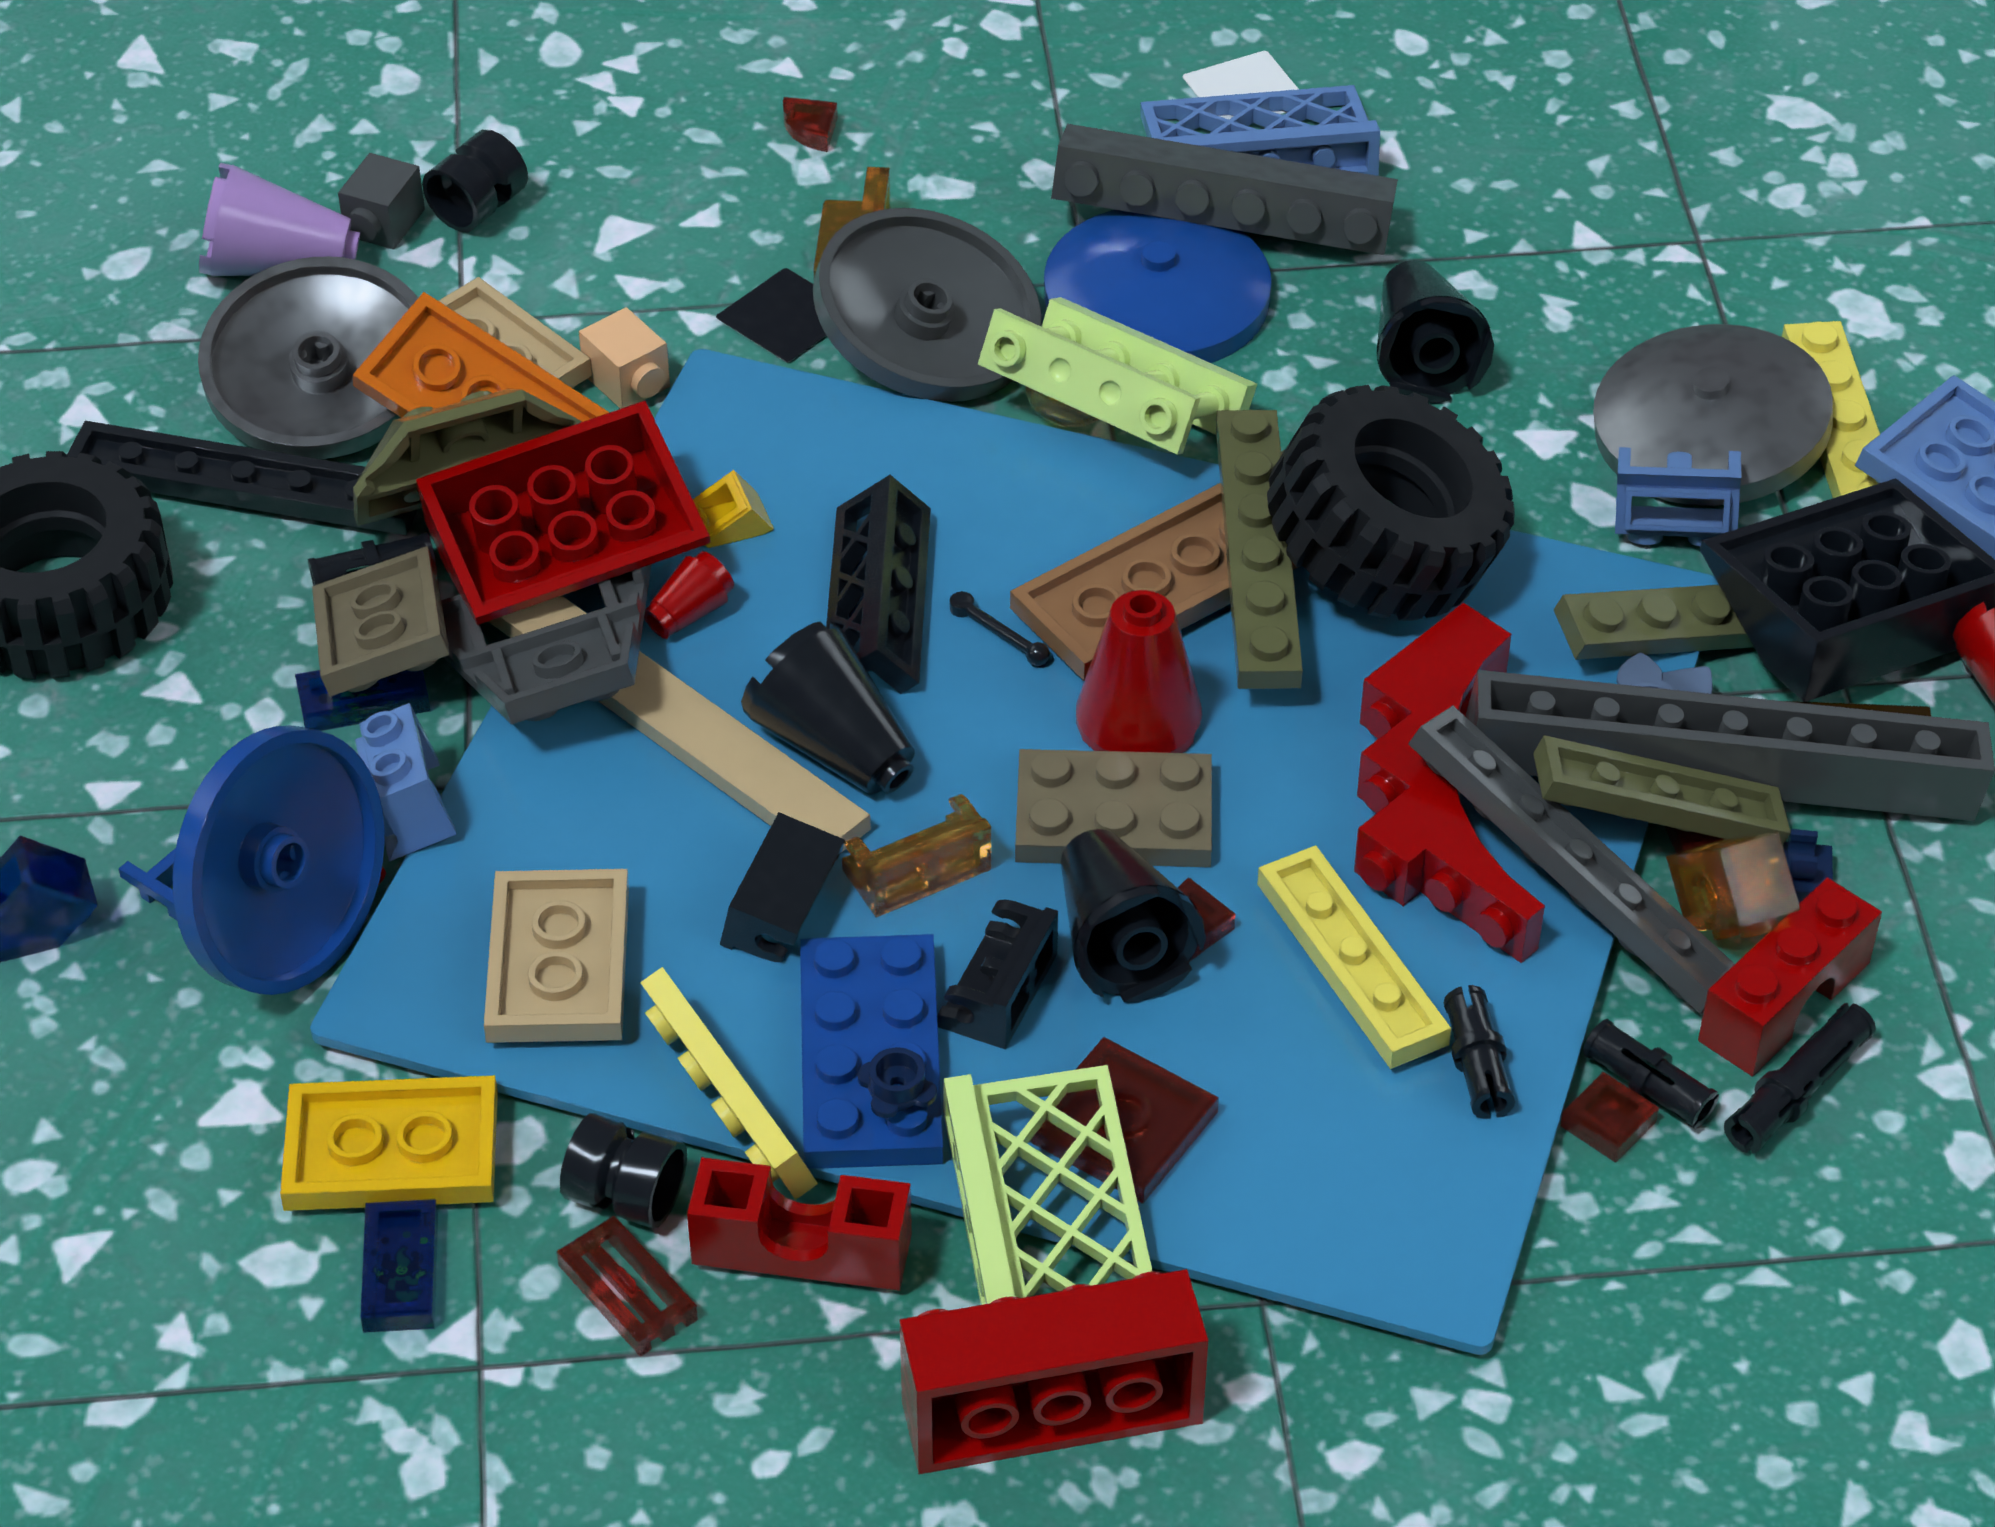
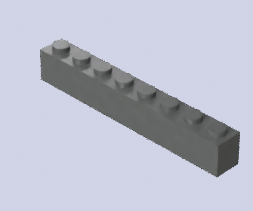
(1802, 748)

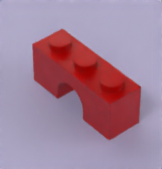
(1760, 997)
(749, 1226)

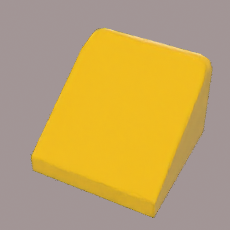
(732, 511)

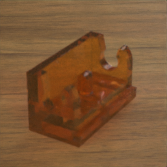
(921, 861)

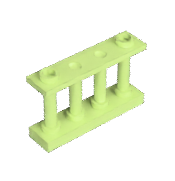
(1113, 373)

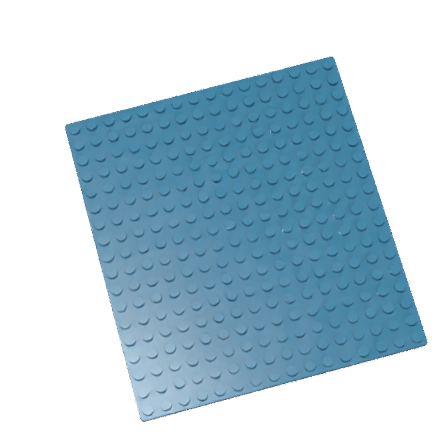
(1323, 1163)

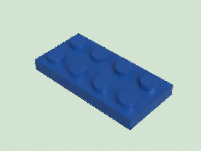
(854, 1004)

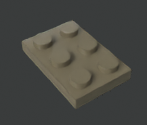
(379, 622)
(1145, 798)

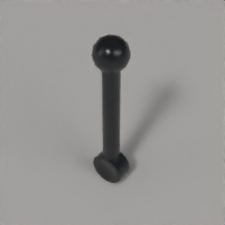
(963, 605)

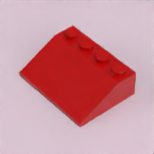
(560, 512)

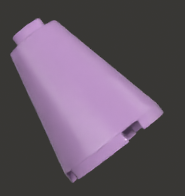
(264, 225)

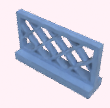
(1339, 141)

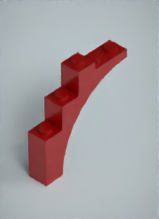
(1419, 827)

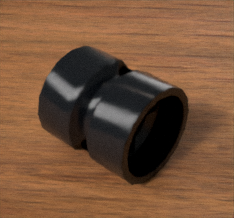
(475, 180)
(613, 1166)

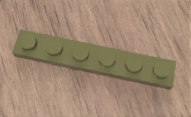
(1256, 561)

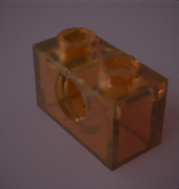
(1734, 885)

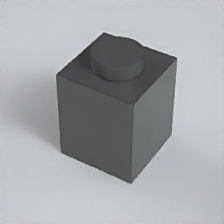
(382, 199)

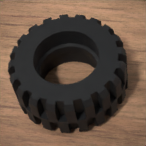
(1387, 557)
(97, 603)

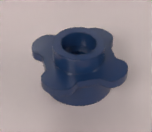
(896, 1067)

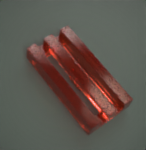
(656, 1322)

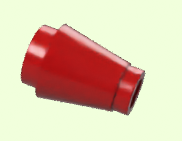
(689, 594)

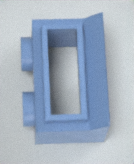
(1679, 480)
(399, 762)

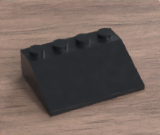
(1850, 586)

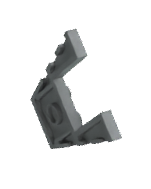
(556, 664)

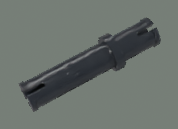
(1784, 1093)

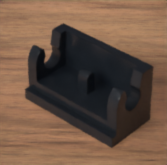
(780, 888)
(1002, 975)

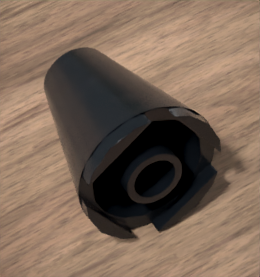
(1430, 334)
(831, 710)
(1126, 919)

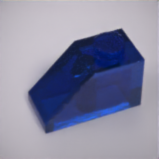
(41, 897)

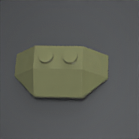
(445, 437)

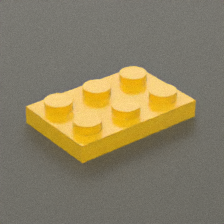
(389, 1142)

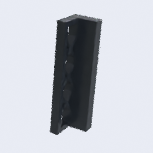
(889, 577)

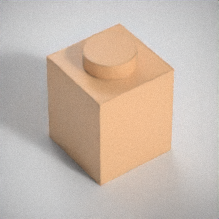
(626, 358)

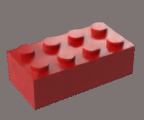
(1053, 1370)

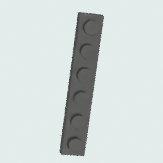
(1572, 856)

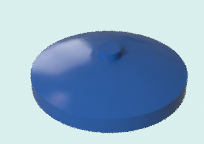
(1165, 278)
(278, 859)

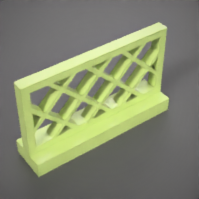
(987, 1198)

